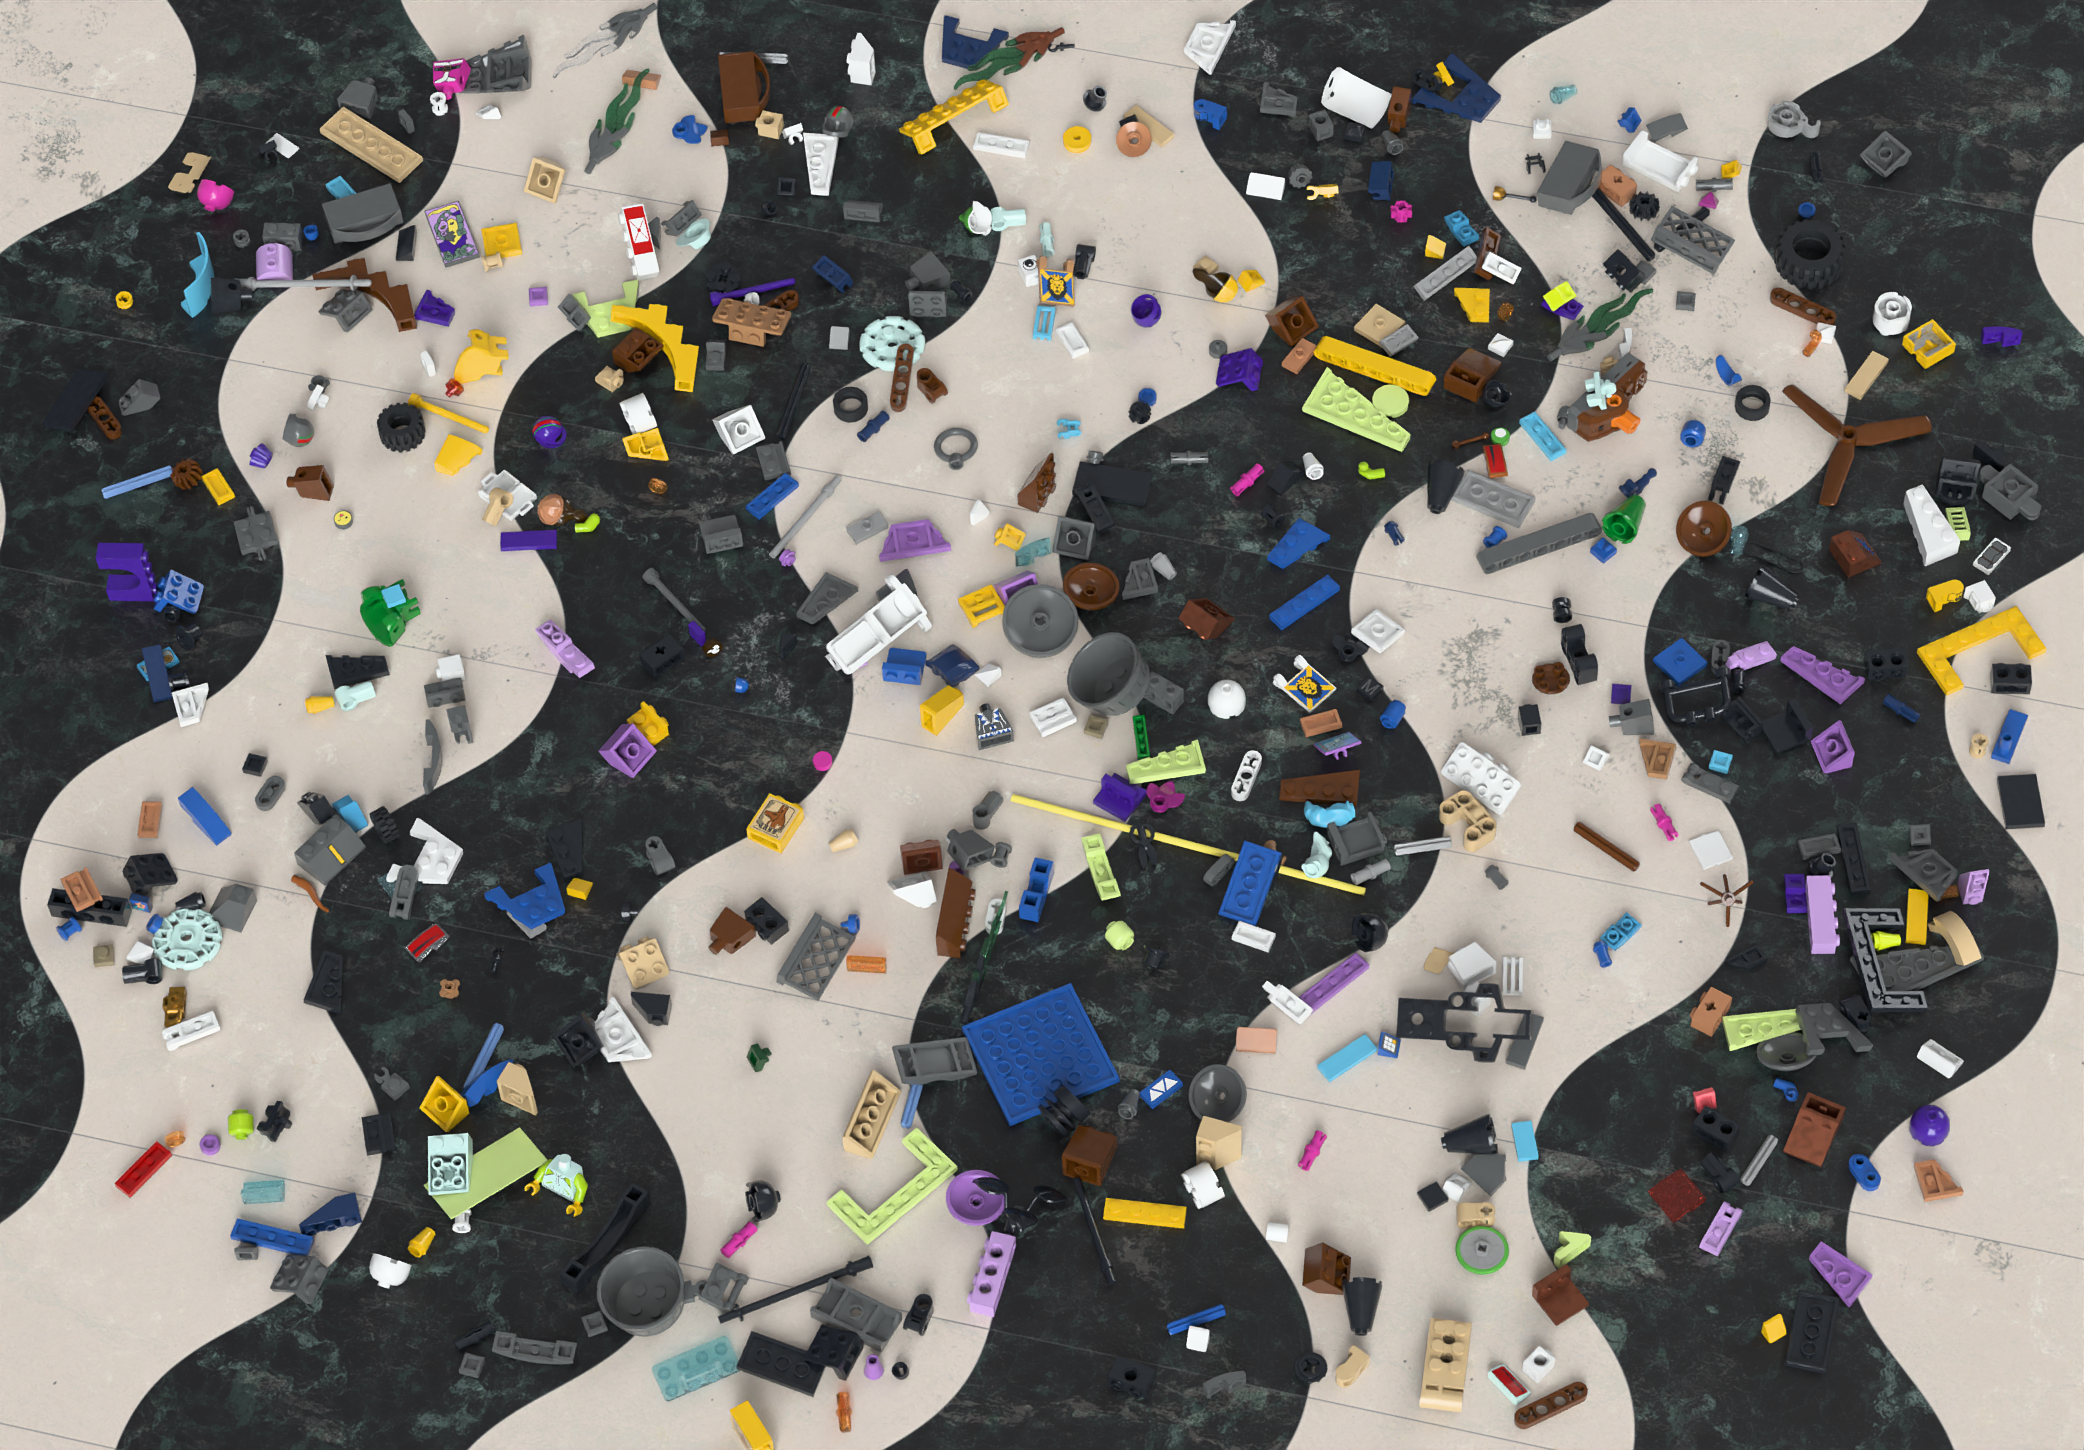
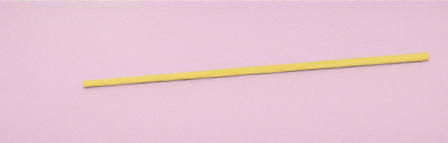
(1177, 841)

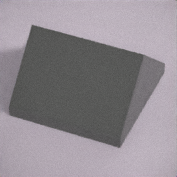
(1074, 538)

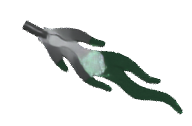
(609, 142)
(1595, 328)

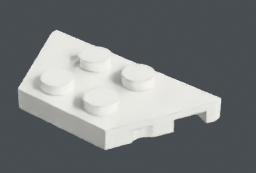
(1208, 43)
(619, 1036)

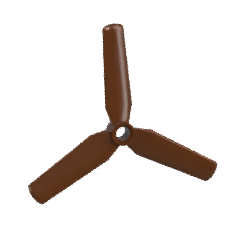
(1850, 437)

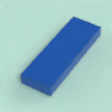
(772, 496)

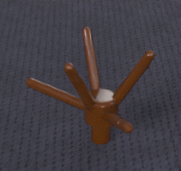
(1727, 898)

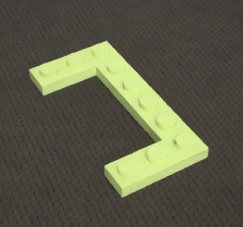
(937, 1171)

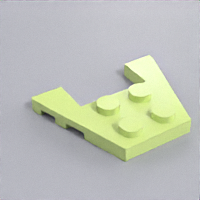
(601, 313)

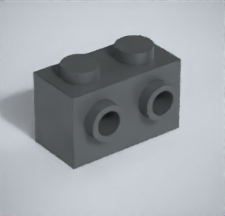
(283, 233)

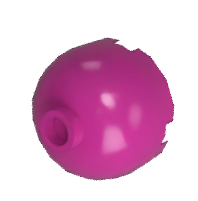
(214, 196)

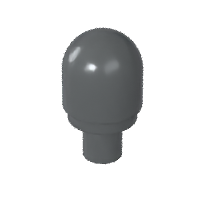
(1562, 416)

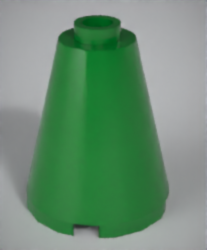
(1624, 520)

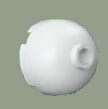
(1226, 699)
(388, 1270)

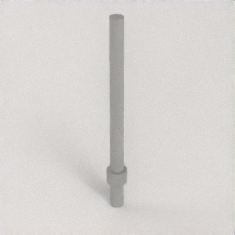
(826, 492)

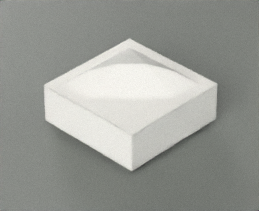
(1827, 332)
(1500, 345)
(428, 363)

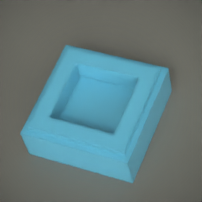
(393, 596)
(1720, 761)

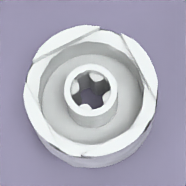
(1892, 313)
(638, 414)
(1202, 1184)

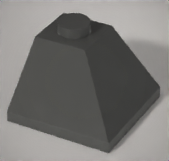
(233, 906)

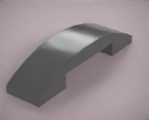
(432, 774)
(533, 1350)

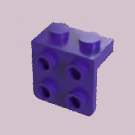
(1238, 367)

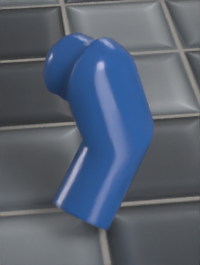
(1788, 1088)

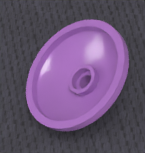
(963, 1194)

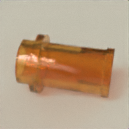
(1951, 892)

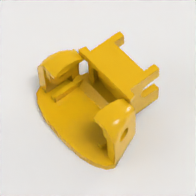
(480, 357)

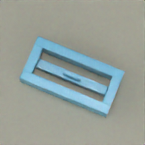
(1042, 334)

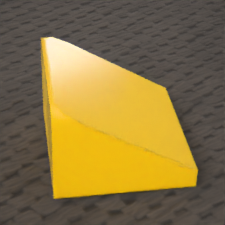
(1435, 248)
(1250, 280)
(579, 888)
(1774, 1328)

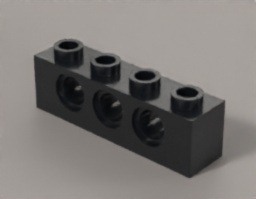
(108, 911)

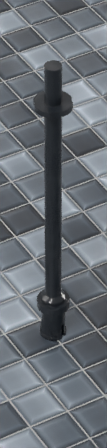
(850, 1269)

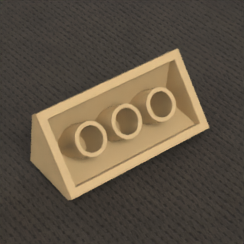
(870, 1116)

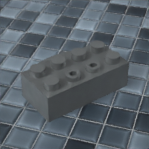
(1569, 178)
(363, 214)

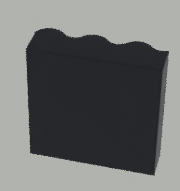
(1432, 1196)

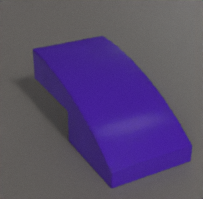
(2005, 335)
(1795, 893)

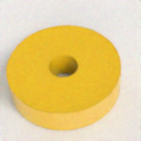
(1080, 145)

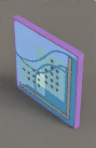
(1337, 744)

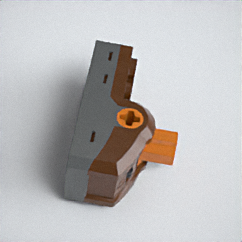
(1592, 422)

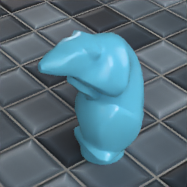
(1338, 813)

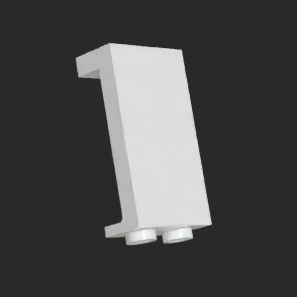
(1659, 163)

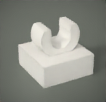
(1542, 129)
(793, 131)
(317, 398)

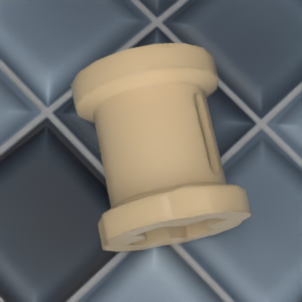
(492, 261)
(1976, 746)

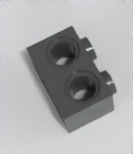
(1164, 693)

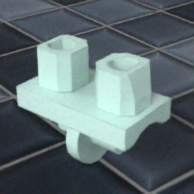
(1601, 389)

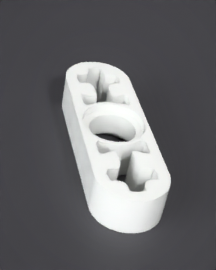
(1248, 783)

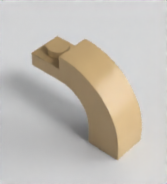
(1957, 936)

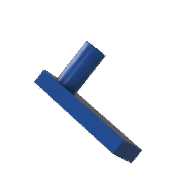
(2009, 736)

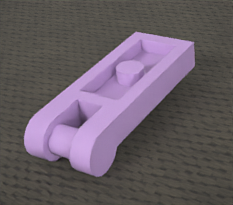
(1720, 1229)

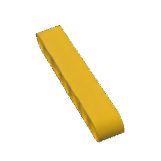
(1374, 365)

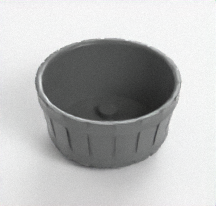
(1108, 675)
(642, 1291)

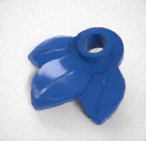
(689, 130)

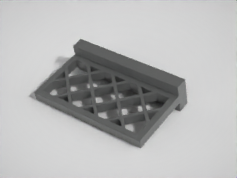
(1687, 248)
(799, 953)

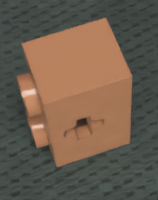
(1617, 186)
(1710, 1011)

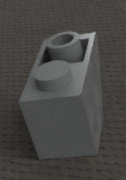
(139, 397)

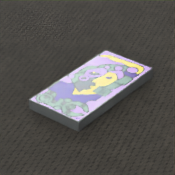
(452, 234)

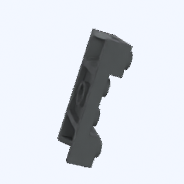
(874, 1324)

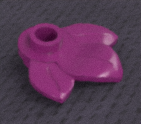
(1165, 795)

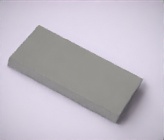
(1493, 499)

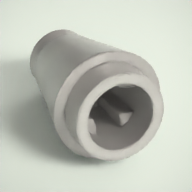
(1163, 565)

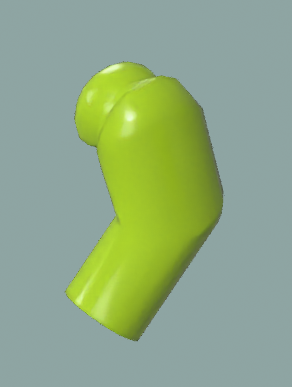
(1370, 474)
(589, 525)

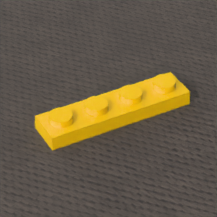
(1145, 1213)

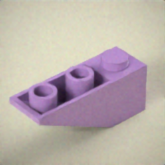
(1972, 886)

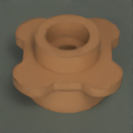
(449, 993)

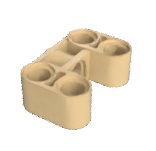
(1474, 815)

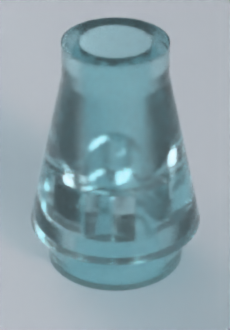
(1561, 94)
(1738, 539)

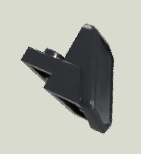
(1957, 480)

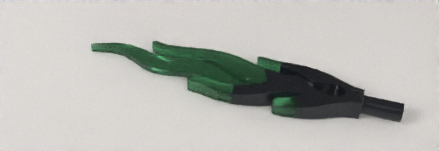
(983, 960)

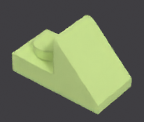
(1572, 1246)

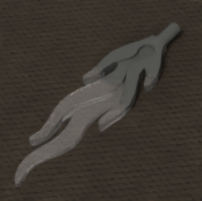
(610, 36)

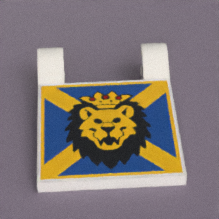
(1307, 686)

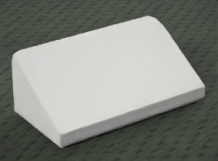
(1265, 186)
(1501, 267)
(1939, 1058)

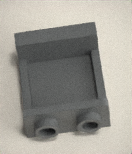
(1357, 839)

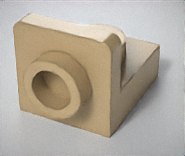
(610, 379)

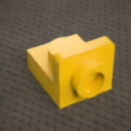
(1009, 536)

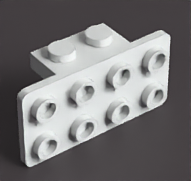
(1482, 777)

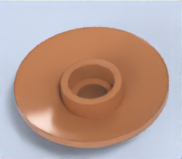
(1131, 131)

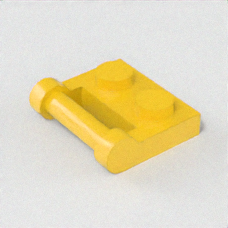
(981, 600)

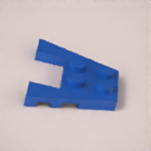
(536, 905)

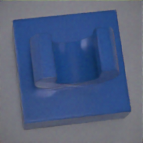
(1630, 120)
(1603, 550)

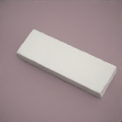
(1001, 145)

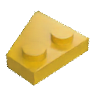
(1474, 302)

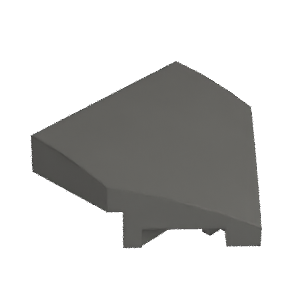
(1487, 1171)

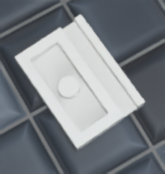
(1052, 717)

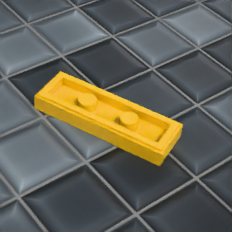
(1916, 917)

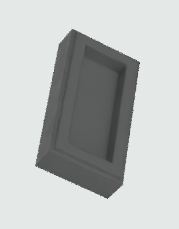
(1816, 846)

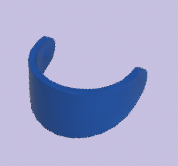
(1725, 371)

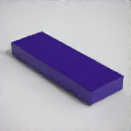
(528, 540)

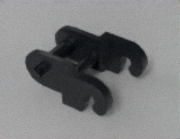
(1541, 162)

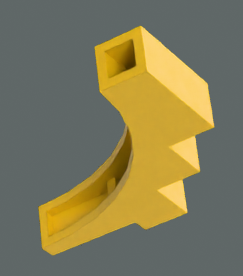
(653, 323)

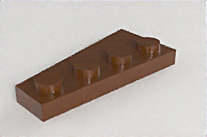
(1322, 788)

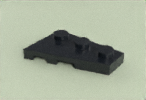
(354, 670)

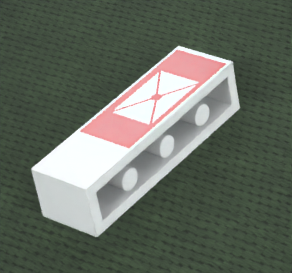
(639, 242)

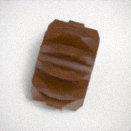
(186, 474)

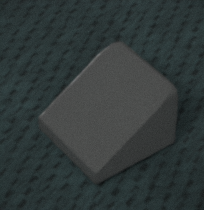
(246, 1252)

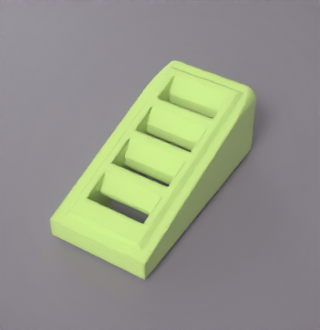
(1963, 534)

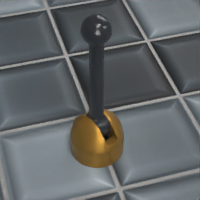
(1500, 193)

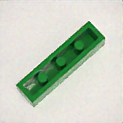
(1141, 737)

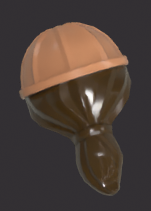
(558, 510)

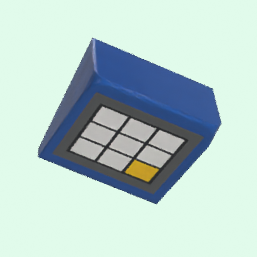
(1388, 1045)

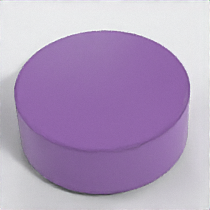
(210, 1144)

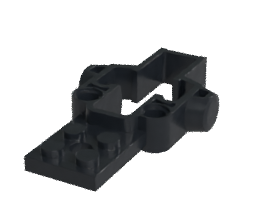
(1434, 1021)

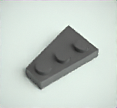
(825, 597)

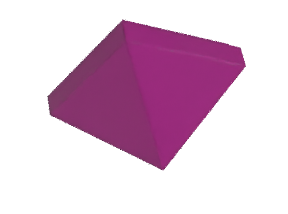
(1709, 201)

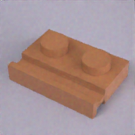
(81, 889)

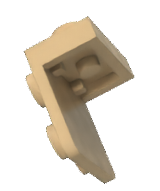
(643, 962)

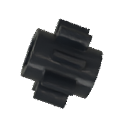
(1139, 412)

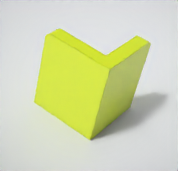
(1559, 296)

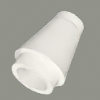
(1313, 468)

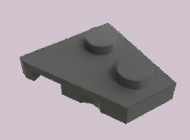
(1277, 101)
(1140, 580)

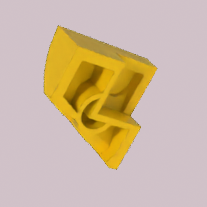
(646, 445)

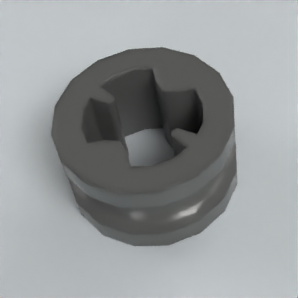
(245, 240)

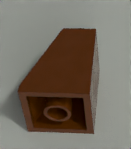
(1089, 1155)

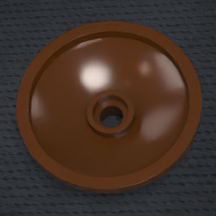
(1694, 522)
(1091, 586)

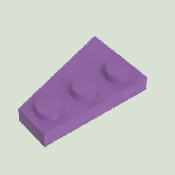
(1840, 1272)

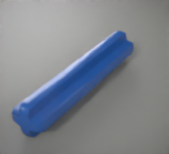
(1196, 1319)

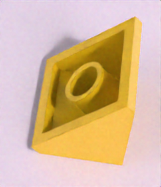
(444, 1105)

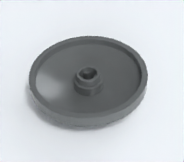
(1040, 621)

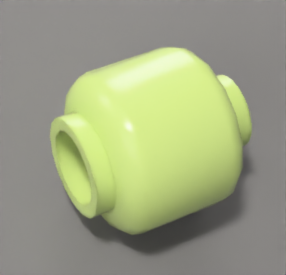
(1119, 935)

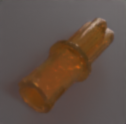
(844, 1411)

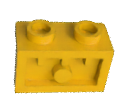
(650, 724)

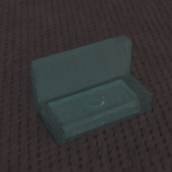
(263, 1192)

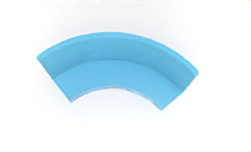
(200, 290)

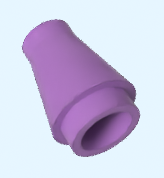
(873, 1368)

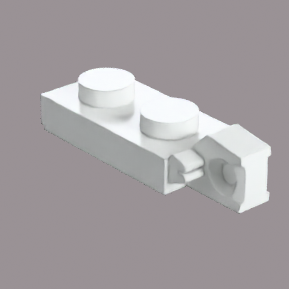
(1288, 1002)

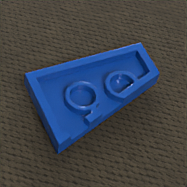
(1296, 542)

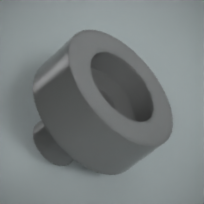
(1217, 349)

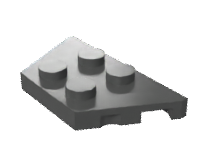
(1927, 871)

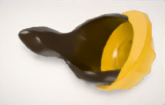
(1219, 286)

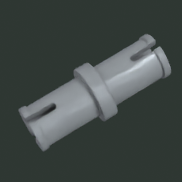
(1370, 871)

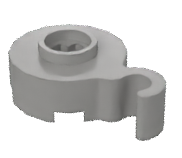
(1788, 120)

